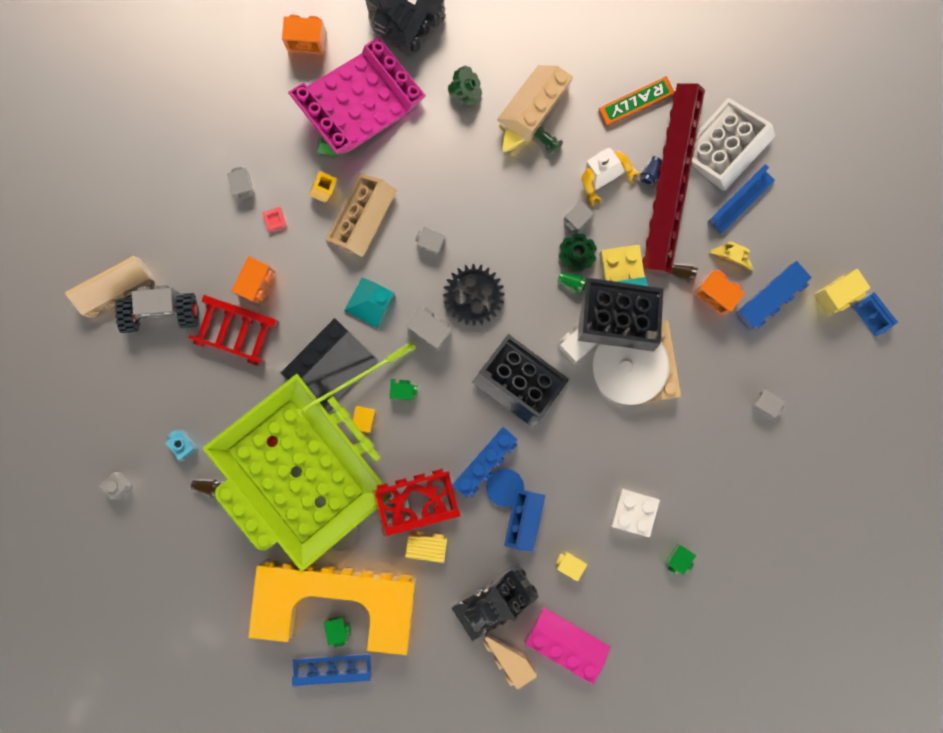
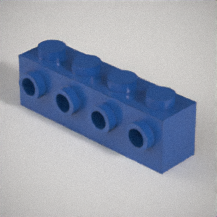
(773, 295)
(481, 466)

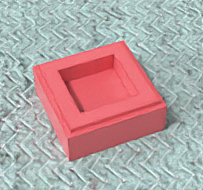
(274, 219)

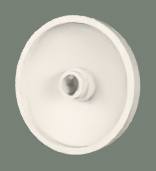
(629, 373)

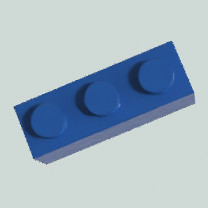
(524, 520)

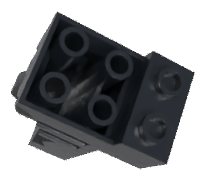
(406, 22)
(496, 602)

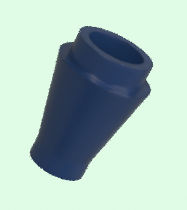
(650, 173)

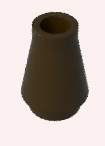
(685, 272)
(205, 487)

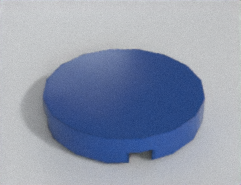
(502, 486)

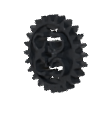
(482, 279)

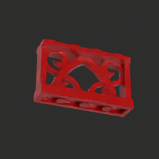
(440, 511)

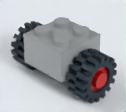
(156, 303)

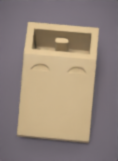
(514, 661)

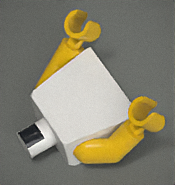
(603, 169)

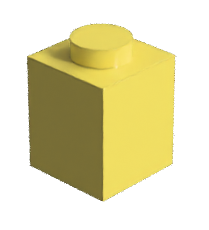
(570, 565)

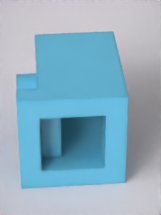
(186, 448)

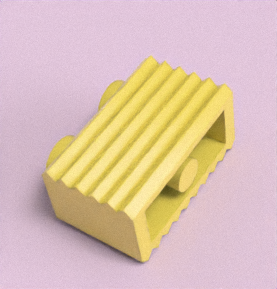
(426, 547)

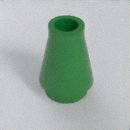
(573, 282)

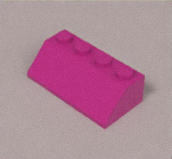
(567, 645)

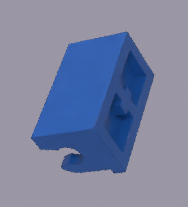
(874, 314)

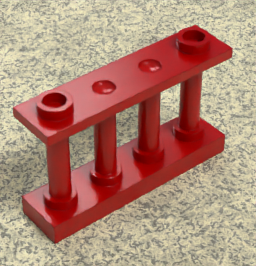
(247, 317)

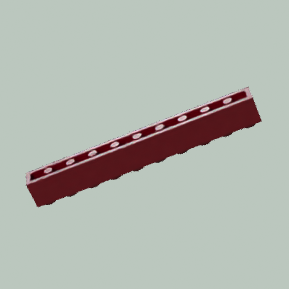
(673, 178)

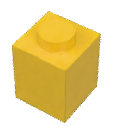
(322, 186)
(364, 419)

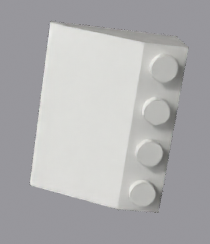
(730, 143)

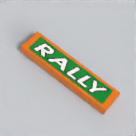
(636, 101)

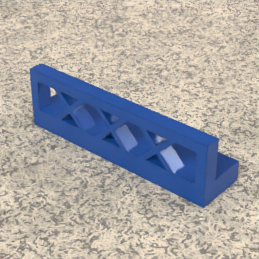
(741, 200)
(331, 677)

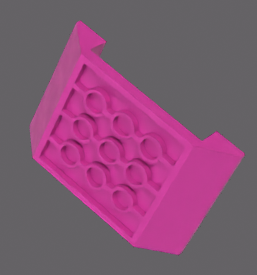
(358, 97)

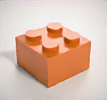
(304, 34)
(254, 281)
(719, 292)

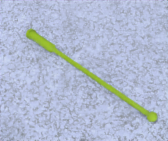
(390, 358)

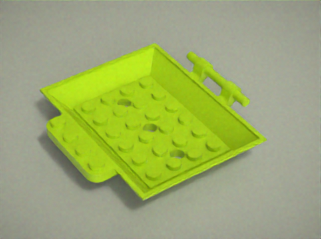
(271, 502)

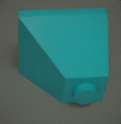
(370, 302)

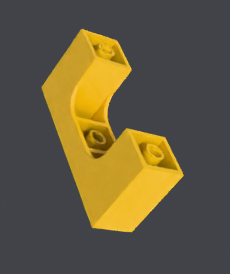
(384, 596)

